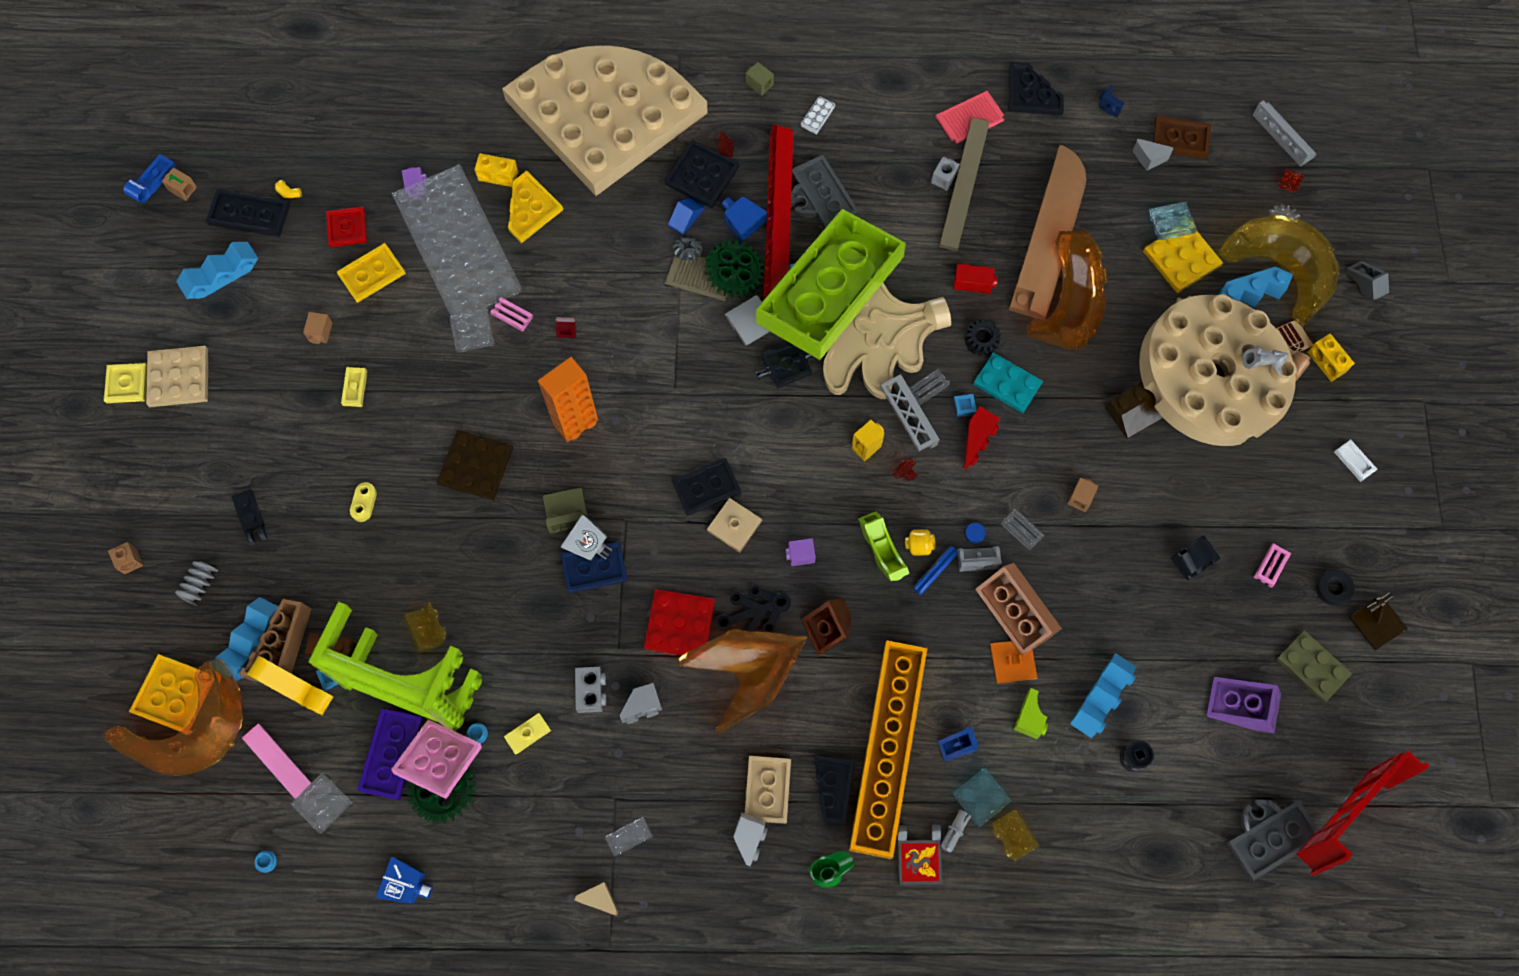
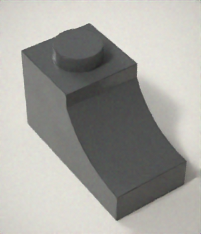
(1370, 279)

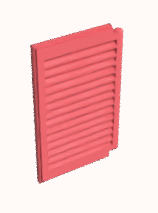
(957, 119)

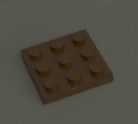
(475, 465)

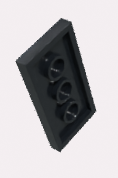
(248, 213)

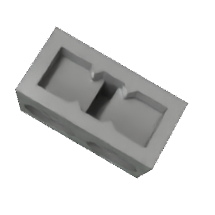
(585, 690)

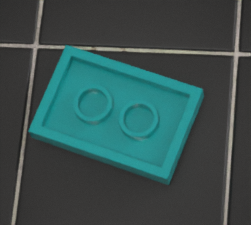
(1008, 383)

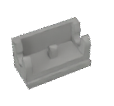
(979, 559)

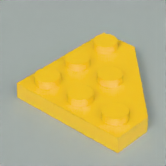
(530, 207)

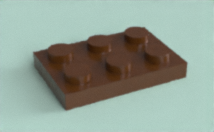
(1185, 136)

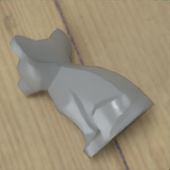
(1257, 357)

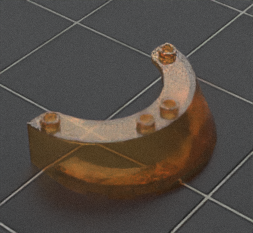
(1081, 297)
(203, 740)

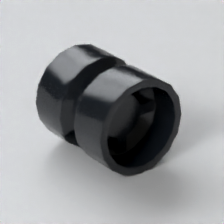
(1136, 756)

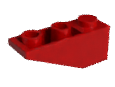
(978, 431)

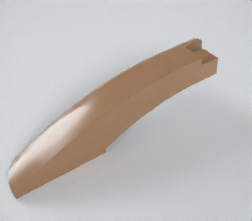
(1056, 214)

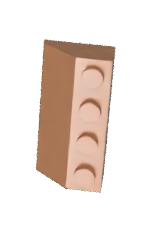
(1018, 608)

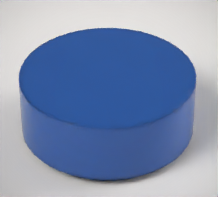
(975, 533)

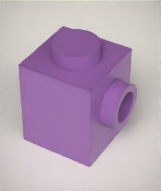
(412, 175)
(800, 552)

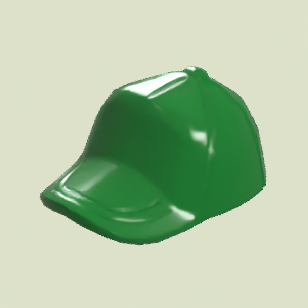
(829, 869)

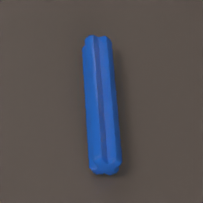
(935, 570)

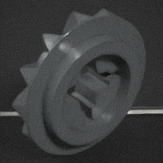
(689, 253)

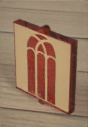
(1294, 337)

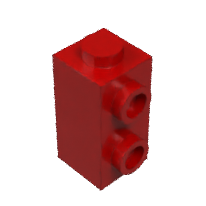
(974, 278)

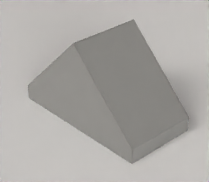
(1151, 153)

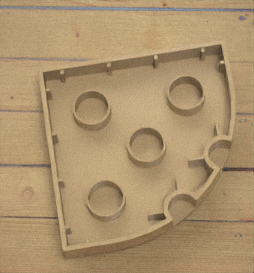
(604, 109)

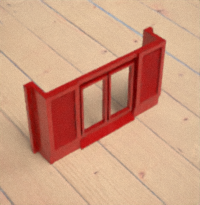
(1322, 848)

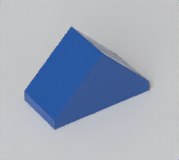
(685, 215)
(958, 744)

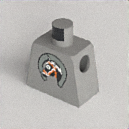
(586, 539)

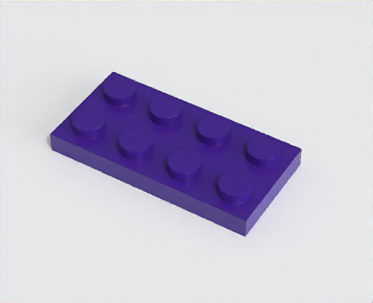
(390, 740)

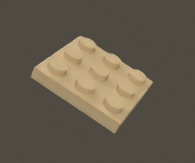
(177, 376)

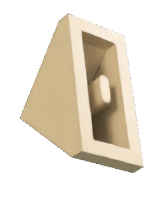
(599, 898)

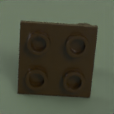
(1378, 621)

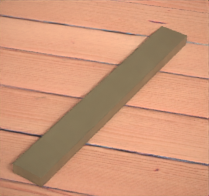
(964, 184)

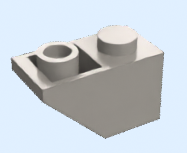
(640, 703)
(747, 836)

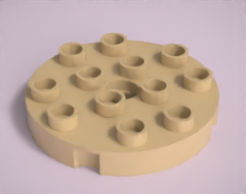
(1182, 375)

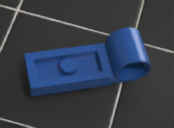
(149, 180)

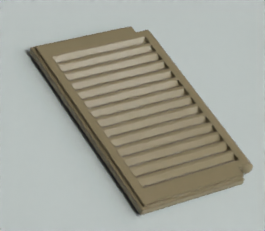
(691, 277)

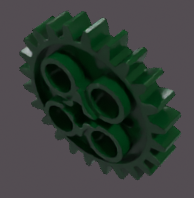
(734, 283)
(433, 808)

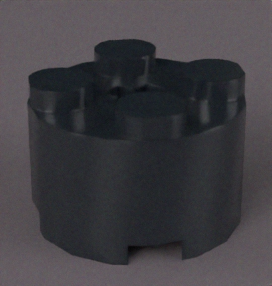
(1195, 557)

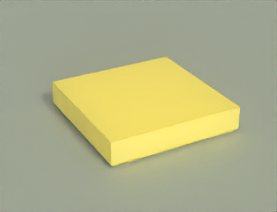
(125, 383)

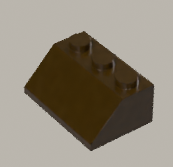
(1133, 410)

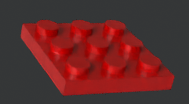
(678, 622)

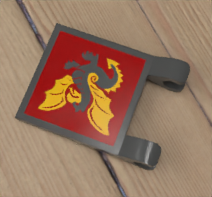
(919, 859)

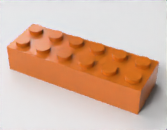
(569, 399)

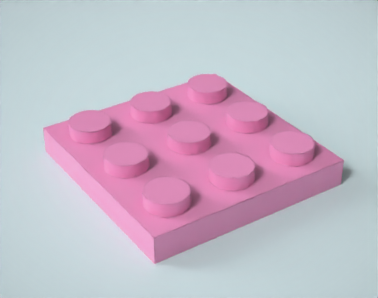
(436, 758)

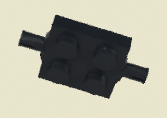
(785, 365)

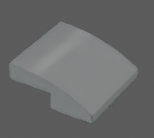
(744, 321)

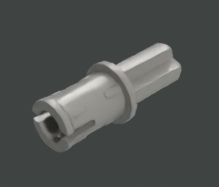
(955, 831)

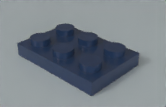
(599, 572)

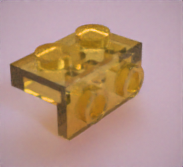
(425, 628)
(1015, 835)

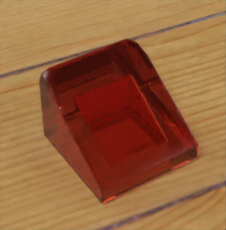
(725, 145)

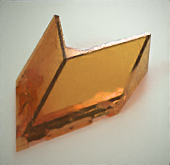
(756, 659)

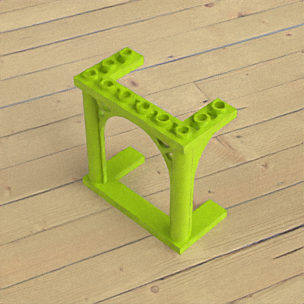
(416, 693)

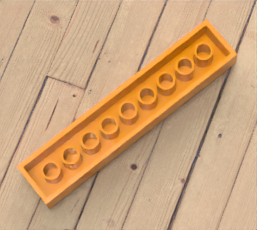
(888, 750)

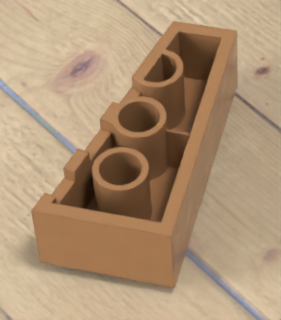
(282, 638)

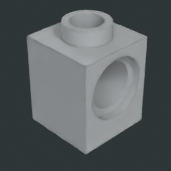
(943, 179)

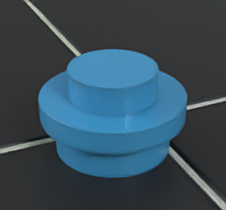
(477, 732)
(265, 861)

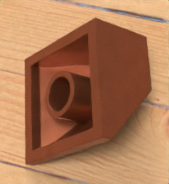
(828, 624)

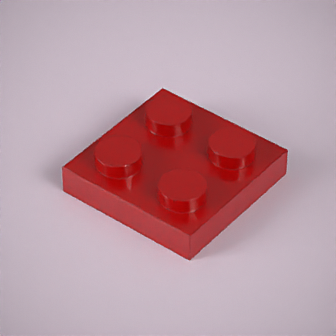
(346, 227)

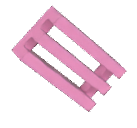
(499, 306)
(1264, 578)

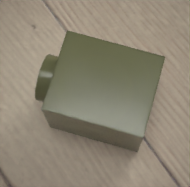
(759, 78)

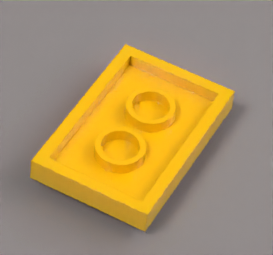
(371, 272)

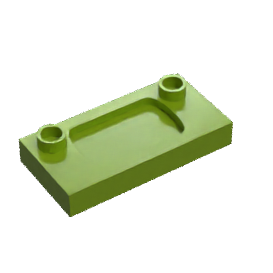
(830, 283)

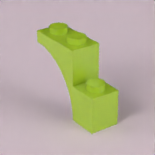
(883, 549)

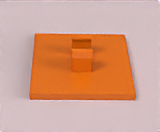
(1011, 664)

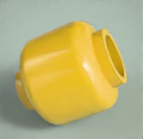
(920, 542)

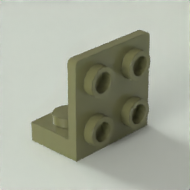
(564, 509)

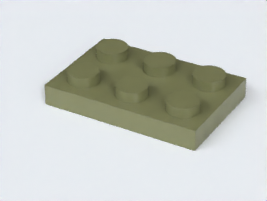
(1314, 666)

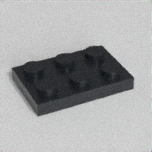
(706, 486)

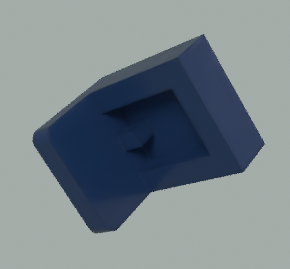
(1109, 103)

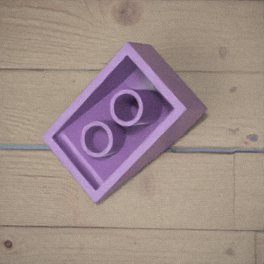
(1245, 704)

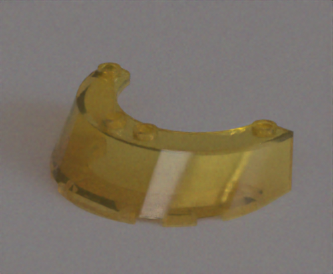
(1296, 248)

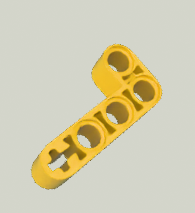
(289, 685)

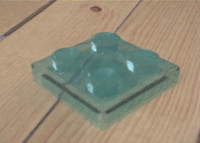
(1172, 221)
(981, 797)

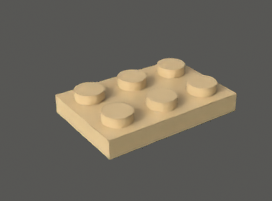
(768, 788)

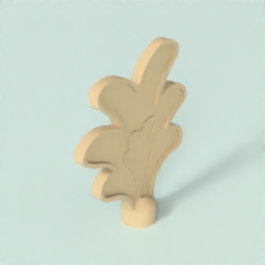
(880, 337)

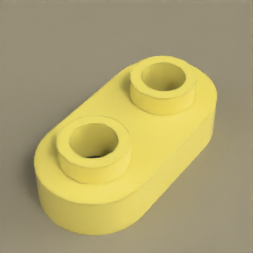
(363, 501)

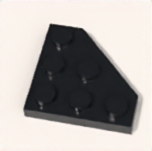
(1032, 92)

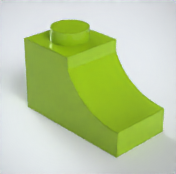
(1030, 719)

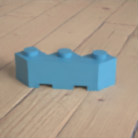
(217, 271)
(1253, 286)
(246, 636)
(1104, 696)

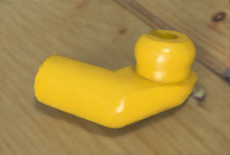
(285, 191)

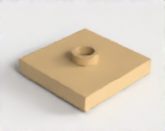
(734, 525)

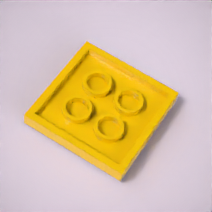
(1183, 259)
(168, 694)

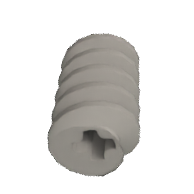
(195, 582)

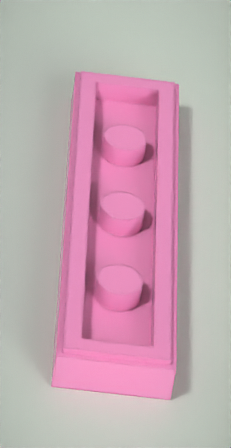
(277, 760)

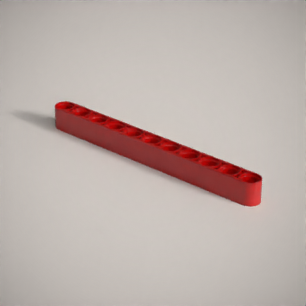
(778, 207)

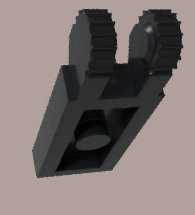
(249, 515)

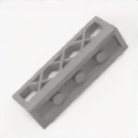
(1283, 133)
(914, 410)

